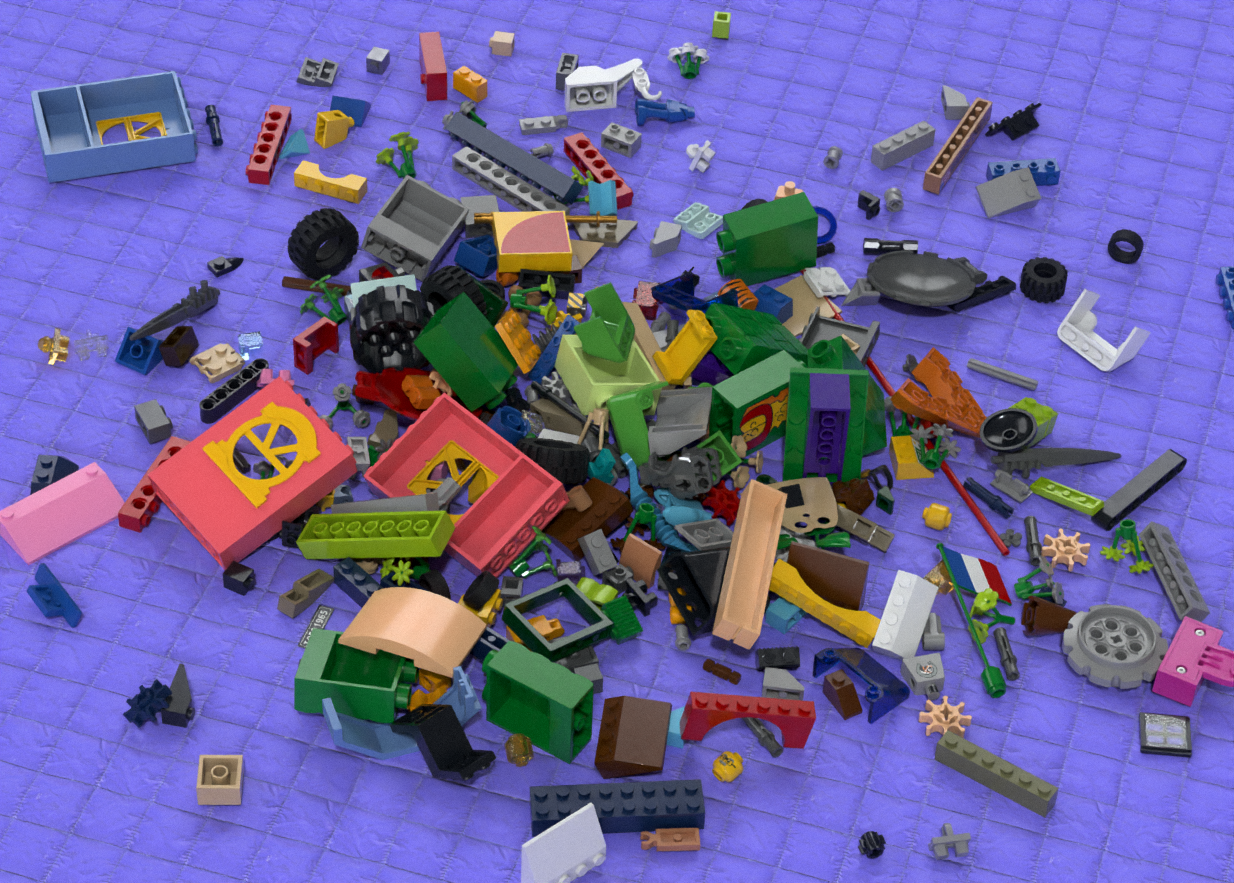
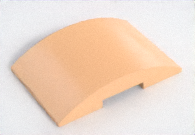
(415, 626)

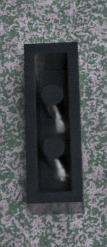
(563, 282)

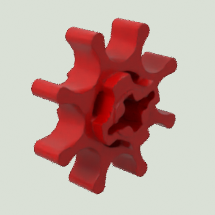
(723, 501)

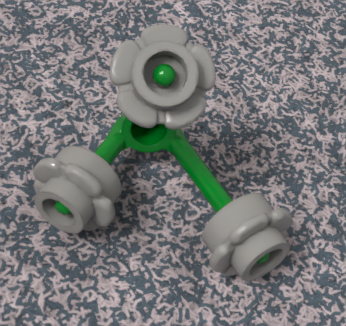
(342, 395)

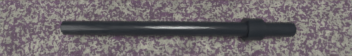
(547, 393)

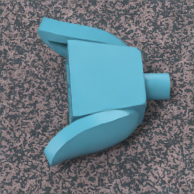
(680, 511)

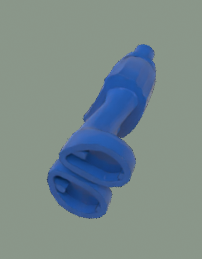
(671, 111)

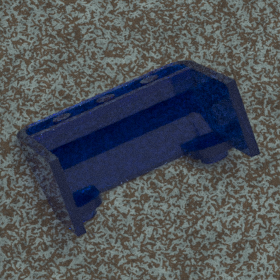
(678, 296)

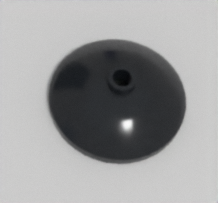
(1008, 430)

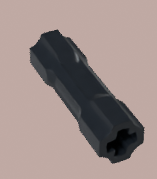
(877, 246)

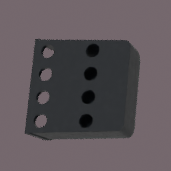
(702, 578)

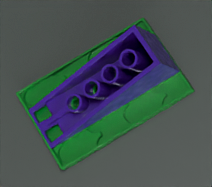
(825, 423)

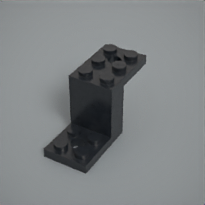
(443, 742)

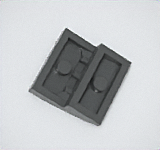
(317, 73)

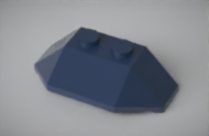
(50, 470)

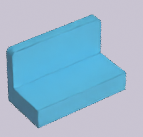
(602, 198)

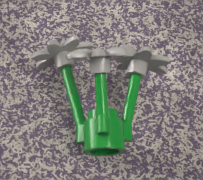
(932, 458)

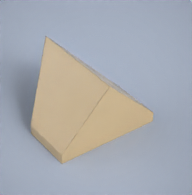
(584, 250)

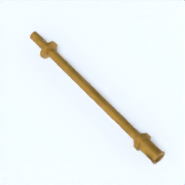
(487, 218)

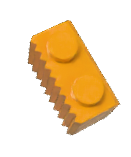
(470, 84)

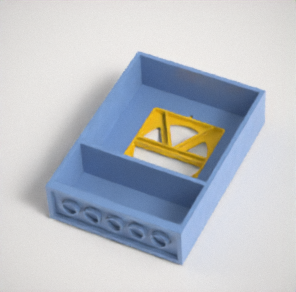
(77, 116)

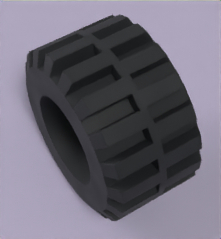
(1043, 280)

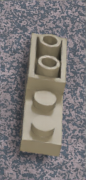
(863, 528)

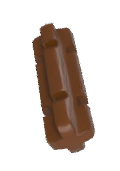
(722, 671)

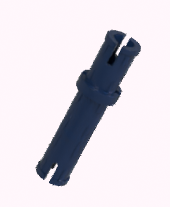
(211, 114)
(993, 501)

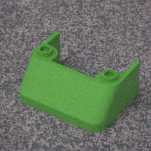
(610, 328)
(629, 422)

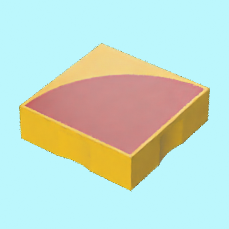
(532, 241)

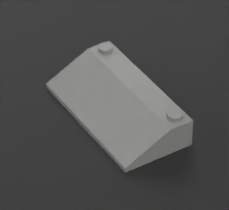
(680, 419)

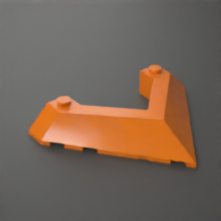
(949, 400)

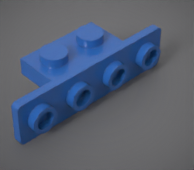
(547, 359)
(52, 597)

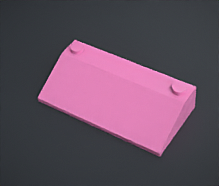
(60, 513)

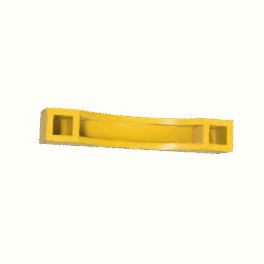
(856, 625)

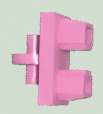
(267, 377)

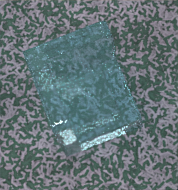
(249, 341)

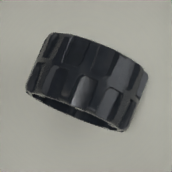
(386, 326)

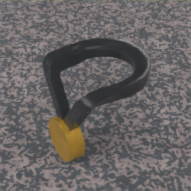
(868, 472)

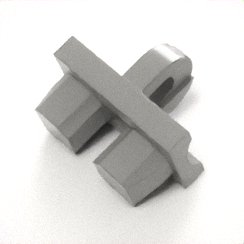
(949, 840)

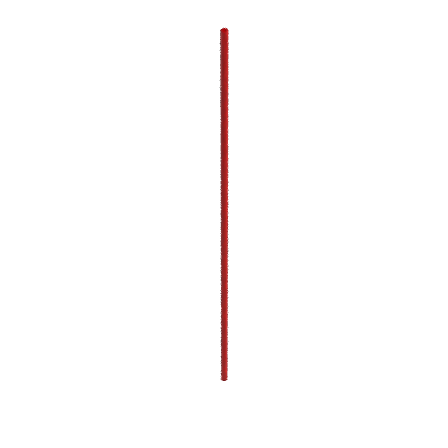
(944, 466)

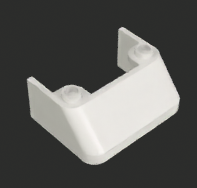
(1078, 333)

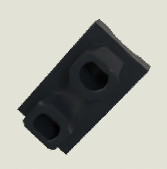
(637, 598)

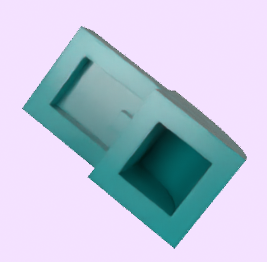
(602, 466)

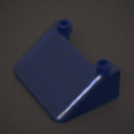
(884, 688)

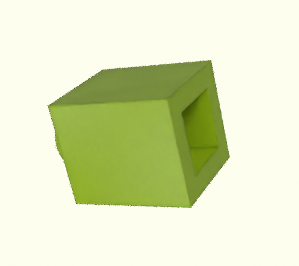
(721, 24)

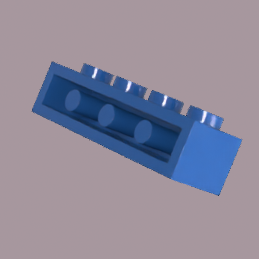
(1043, 170)
(1225, 280)

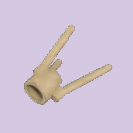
(600, 418)

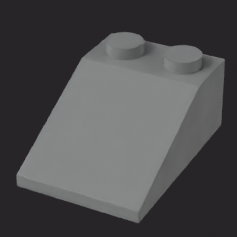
(1009, 193)
(706, 534)

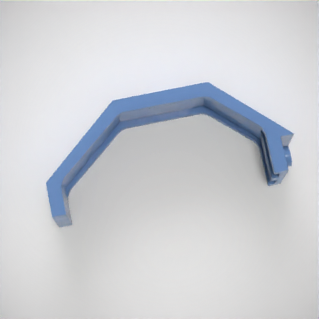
(379, 740)

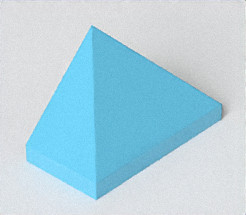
(295, 146)

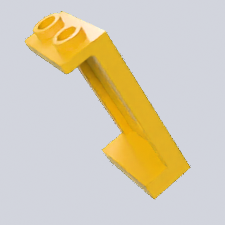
(686, 348)

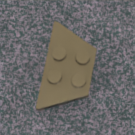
(608, 233)

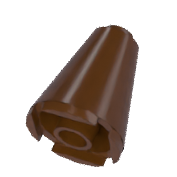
(1044, 617)

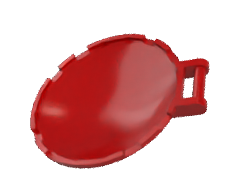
(388, 390)

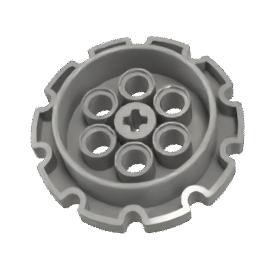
(1114, 646)

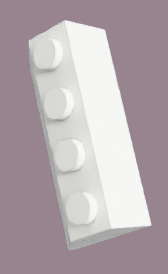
(905, 616)

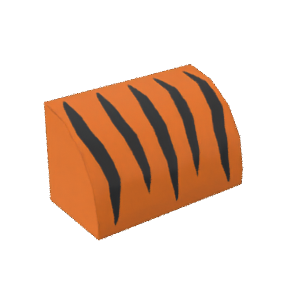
(746, 298)

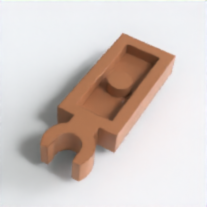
(671, 839)

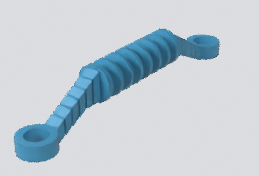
(663, 531)

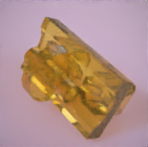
(56, 346)

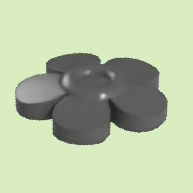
(1011, 538)

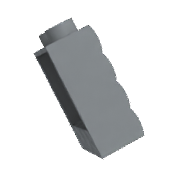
(415, 228)

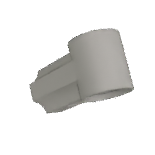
(446, 492)
(933, 637)

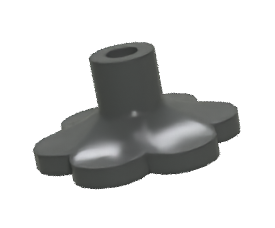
(910, 364)

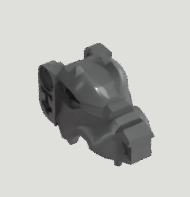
(684, 474)

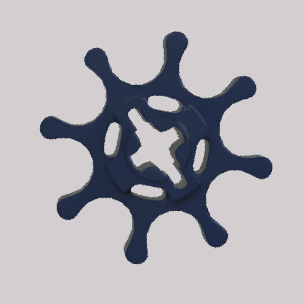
(147, 703)

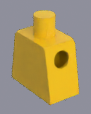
(331, 128)

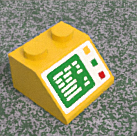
(905, 459)

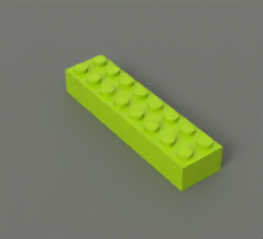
(376, 535)

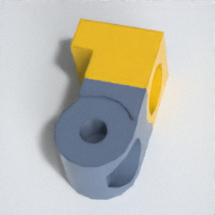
(339, 495)

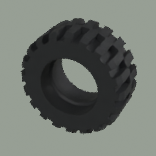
(312, 232)
(449, 283)
(559, 458)

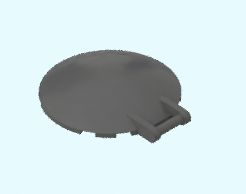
(924, 278)

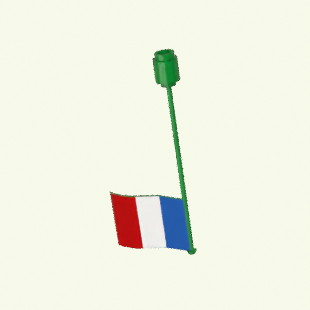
(976, 576)

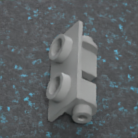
(1013, 488)

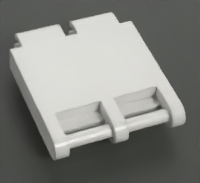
(825, 282)

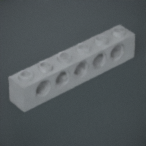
(1174, 572)

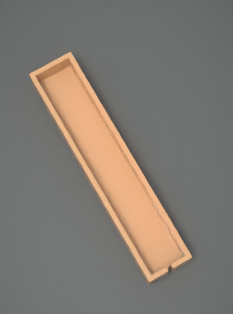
(750, 564)

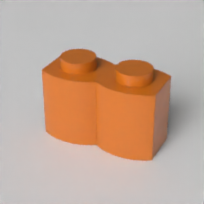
(420, 391)

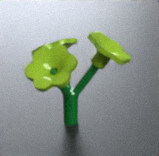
(982, 603)

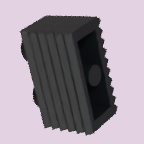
(777, 657)

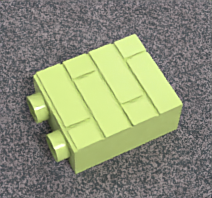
(596, 379)

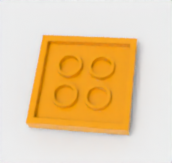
(518, 340)

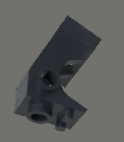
(291, 531)

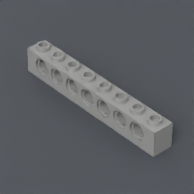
(503, 183)

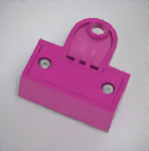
(1191, 659)

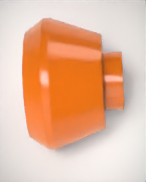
(506, 278)

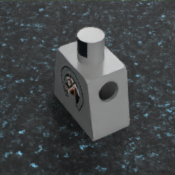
(924, 674)

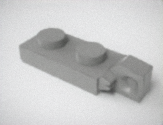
(542, 124)

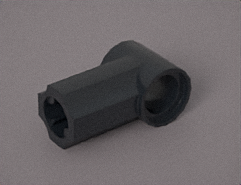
(515, 400)

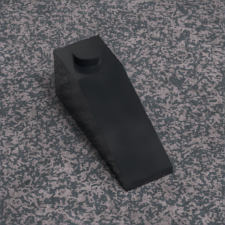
(180, 701)

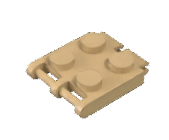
(219, 361)

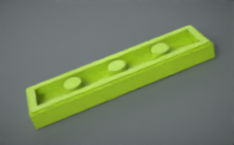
(1067, 496)

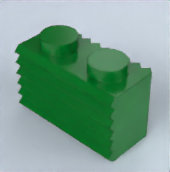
(624, 619)

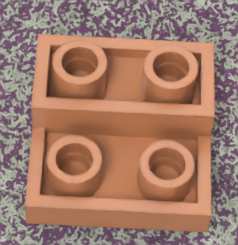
(641, 558)

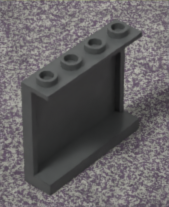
(827, 328)

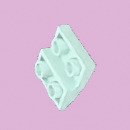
(698, 220)

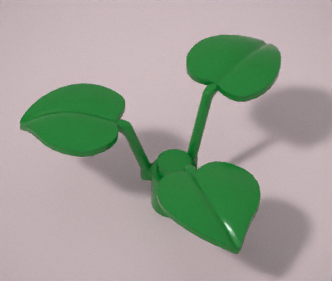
(838, 539)

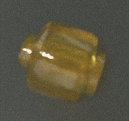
(519, 750)

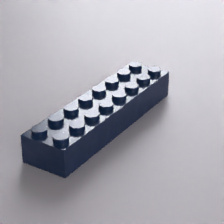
(622, 805)

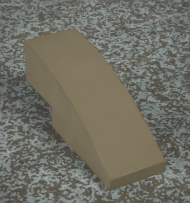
(304, 593)

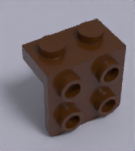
(855, 493)

